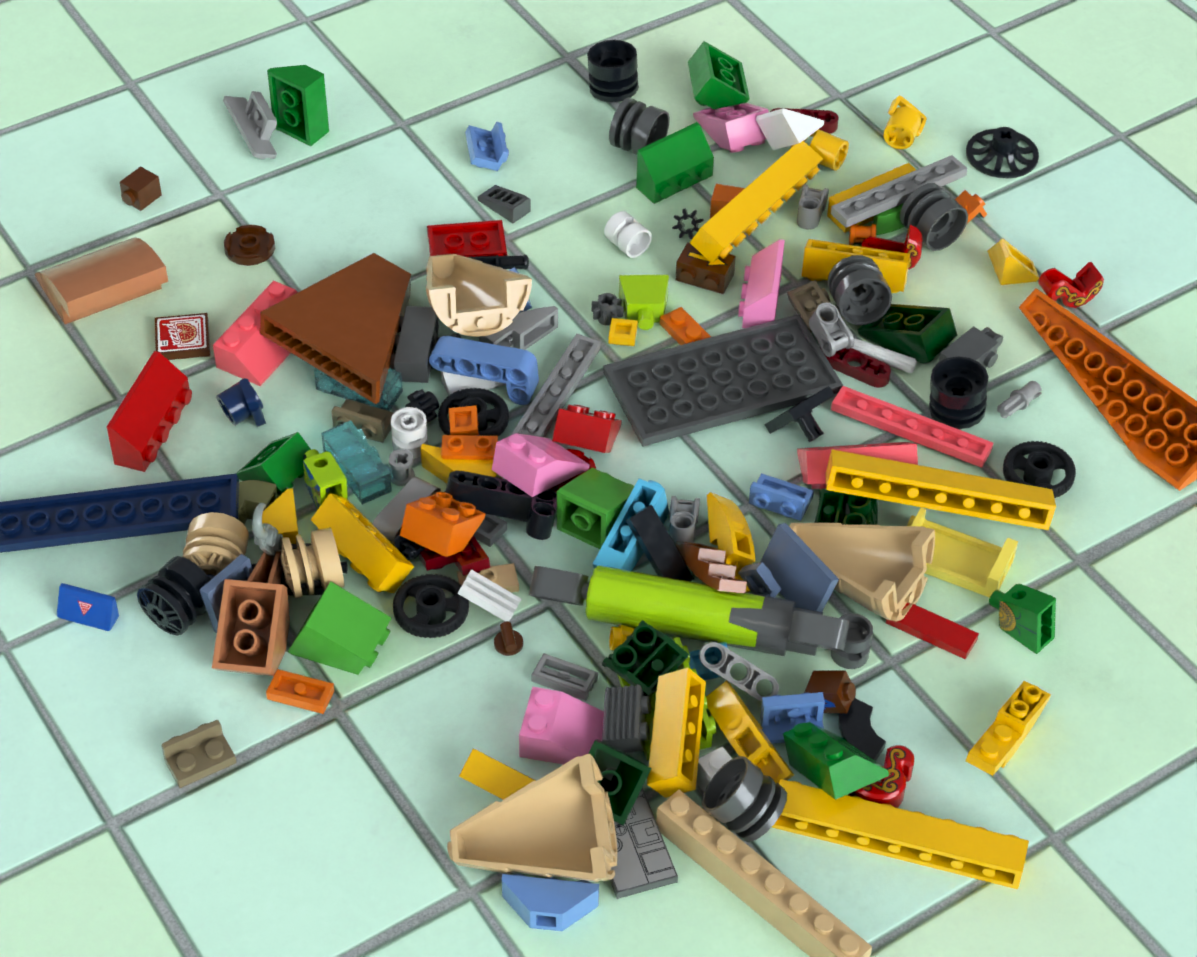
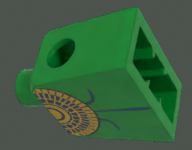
(1026, 615)

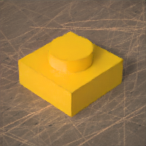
(623, 332)

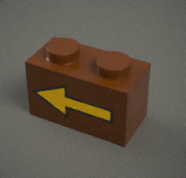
(700, 272)

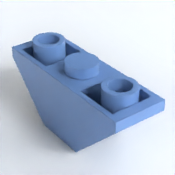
(549, 901)

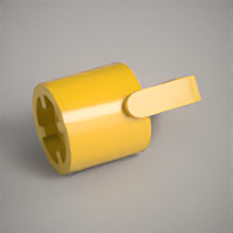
(904, 124)
(830, 148)

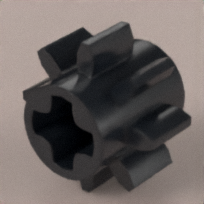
(680, 225)
(425, 402)

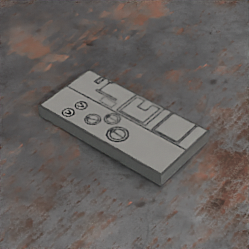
(641, 853)

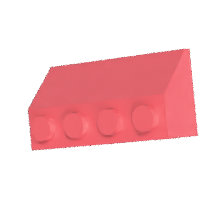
(243, 348)
(815, 460)

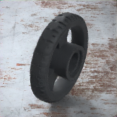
(478, 397)
(1039, 466)
(431, 606)

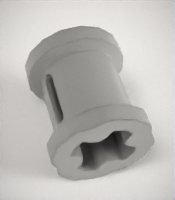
(402, 470)

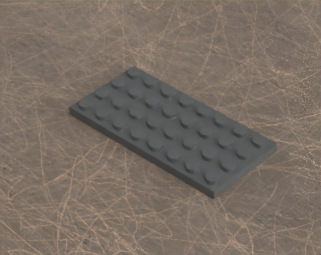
(720, 379)

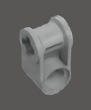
(811, 207)
(832, 334)
(683, 519)

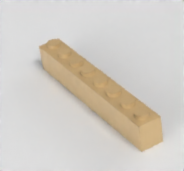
(756, 881)

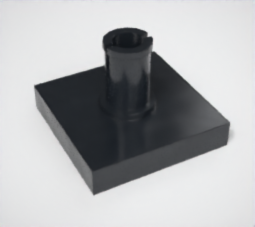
(802, 414)

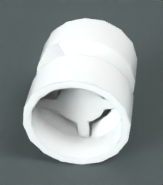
(627, 234)
(409, 430)

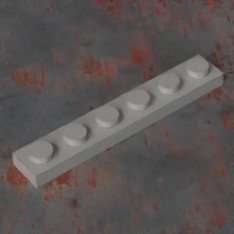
(897, 191)
(558, 386)

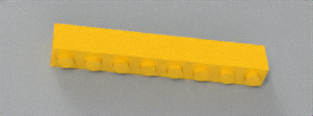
(756, 202)
(940, 489)
(903, 835)

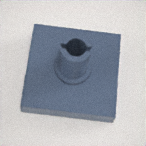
(212, 591)

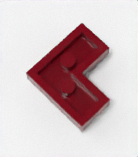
(470, 558)

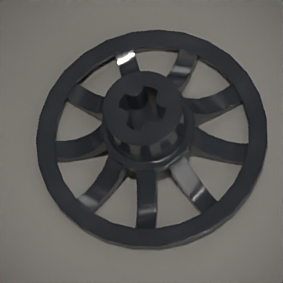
(1002, 145)

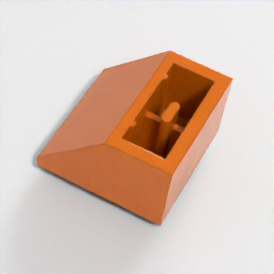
(441, 523)

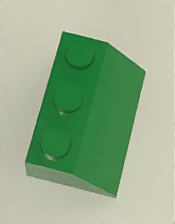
(717, 78)
(299, 102)
(674, 163)
(830, 760)

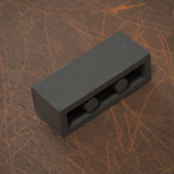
(415, 343)

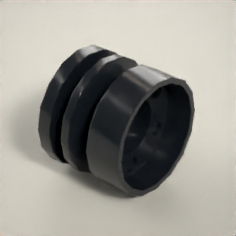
(613, 70)
(958, 392)
(174, 595)

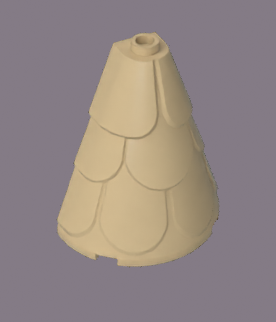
(474, 295)
(874, 562)
(545, 828)

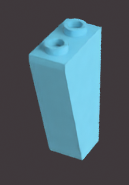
(621, 546)

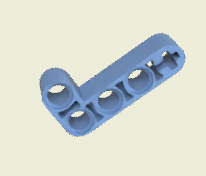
(488, 362)

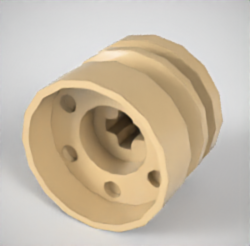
(215, 541)
(311, 562)

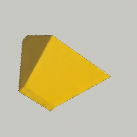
(1011, 264)

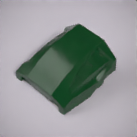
(846, 509)
(645, 657)

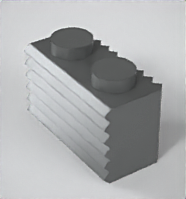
(625, 718)

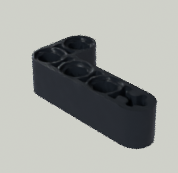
(504, 499)

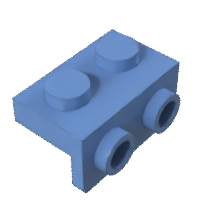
(487, 147)
(780, 497)
(786, 711)

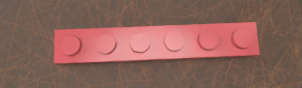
(912, 426)

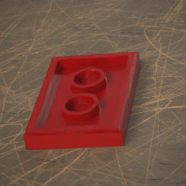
(467, 239)

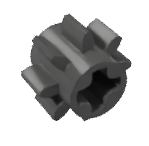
(607, 308)

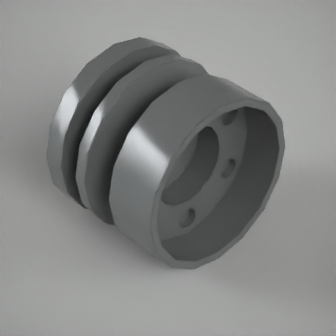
(637, 125)
(935, 215)
(859, 290)
(744, 799)

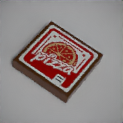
(182, 336)

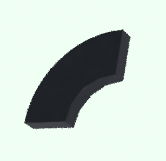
(857, 729)

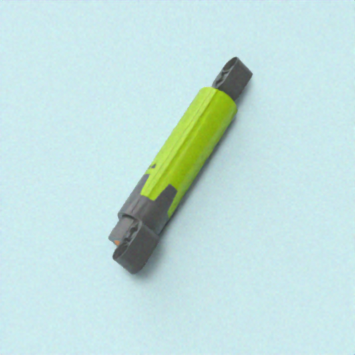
(693, 610)

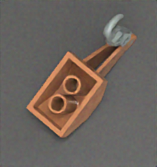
(254, 612)

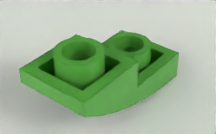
(888, 220)

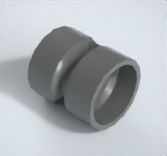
(857, 643)

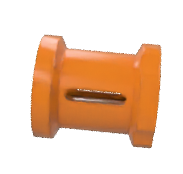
(859, 233)

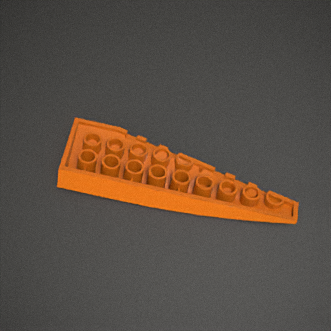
(1138, 403)

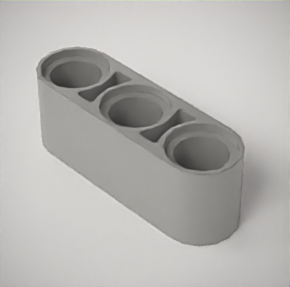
(390, 519)
(723, 668)

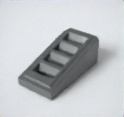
(512, 210)

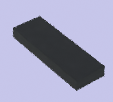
(658, 545)

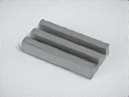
(562, 680)

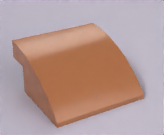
(102, 279)

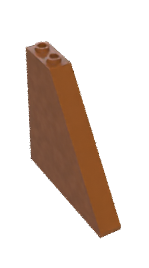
(345, 323)

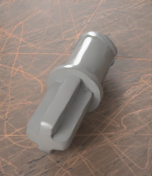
(1019, 399)

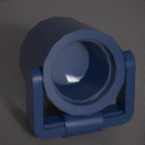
(241, 402)

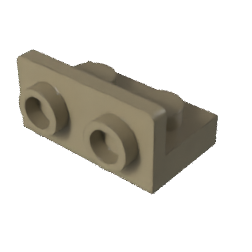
(807, 299)
(372, 420)
(198, 753)

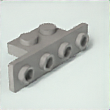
(254, 123)

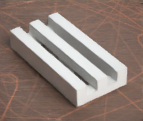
(489, 596)

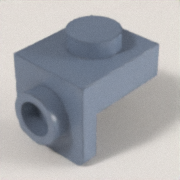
(760, 579)

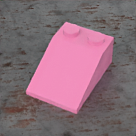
(733, 125)
(535, 463)
(558, 727)

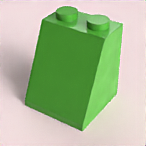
(591, 506)
(341, 631)

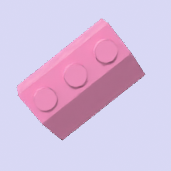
(762, 287)

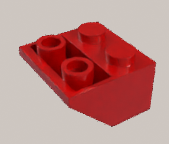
(586, 430)

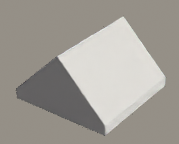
(787, 127)

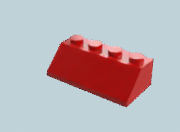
(148, 413)

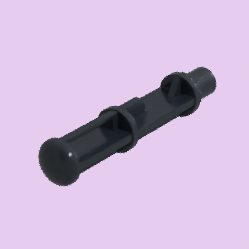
(505, 262)

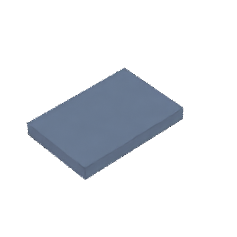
(798, 570)

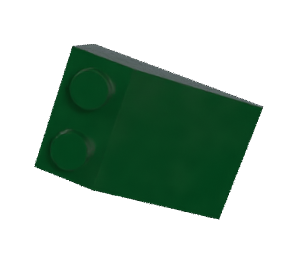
(912, 331)

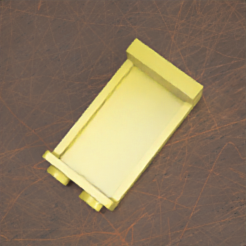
(966, 559)

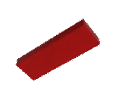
(937, 631)

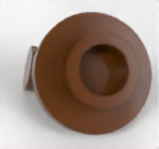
(508, 641)

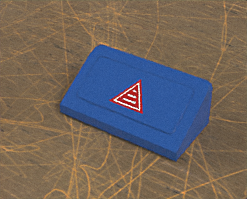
(87, 607)

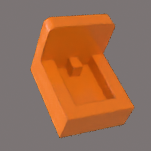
(972, 204)

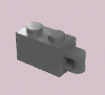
(976, 345)

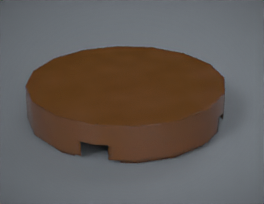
(249, 245)

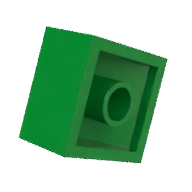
(278, 462)

